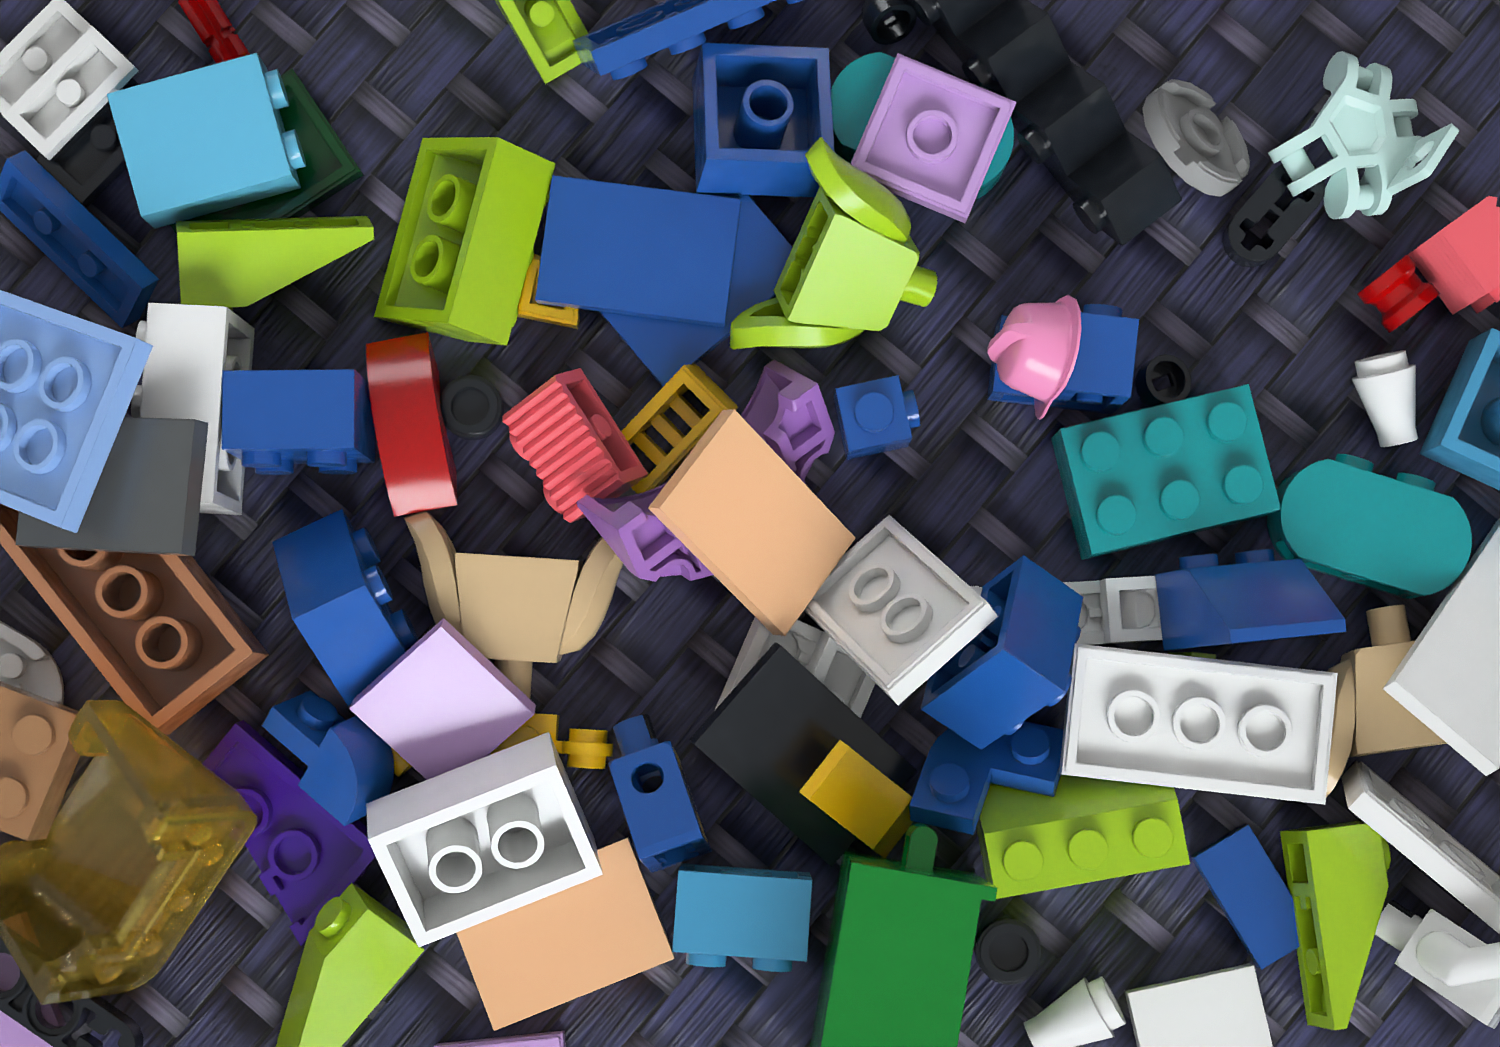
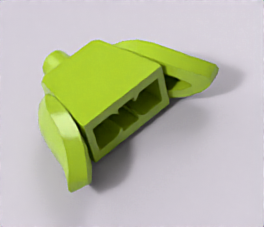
(844, 266)

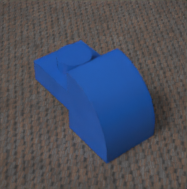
(343, 756)

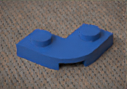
(960, 774)

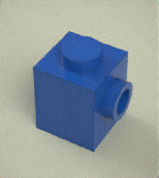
(875, 416)

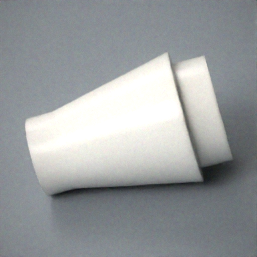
(1389, 396)
(1077, 1017)

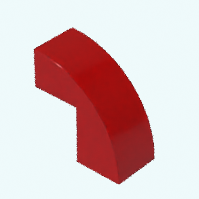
(410, 424)

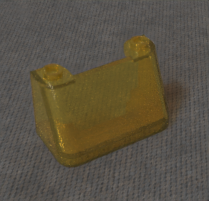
(121, 863)

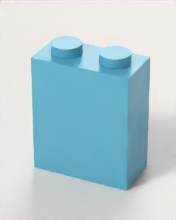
(206, 140)

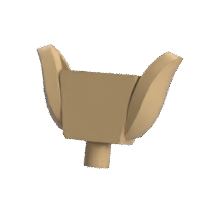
(515, 604)
(1365, 714)

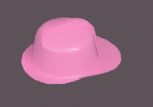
(1038, 349)

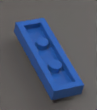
(75, 239)

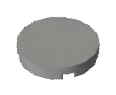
(1193, 139)

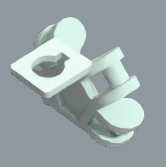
(1362, 132)

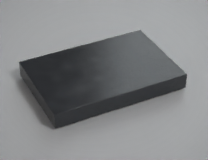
(776, 736)

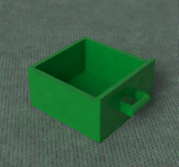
(898, 949)

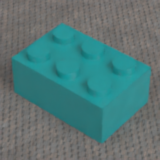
(1165, 472)

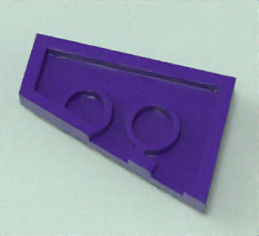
(296, 842)

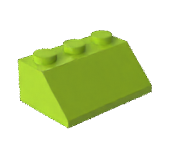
(466, 238)
(1079, 835)

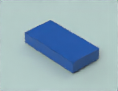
(1250, 894)

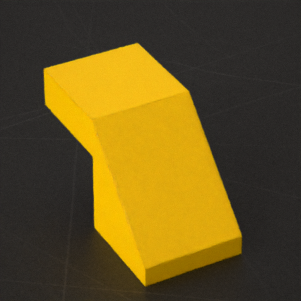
(860, 798)

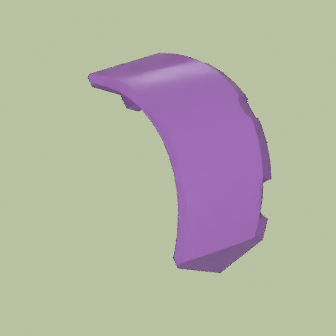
(783, 411)

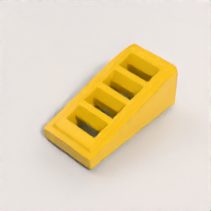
(709, 393)

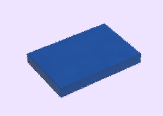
(638, 251)
(757, 265)

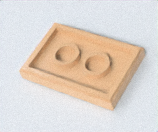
(752, 522)
(568, 941)

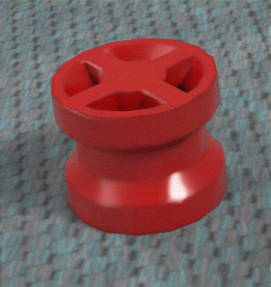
(1398, 293)

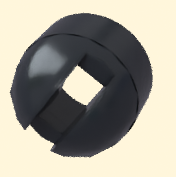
(893, 28)
(1157, 368)

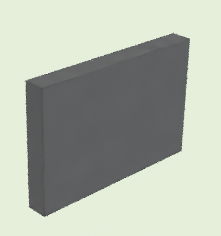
(143, 496)

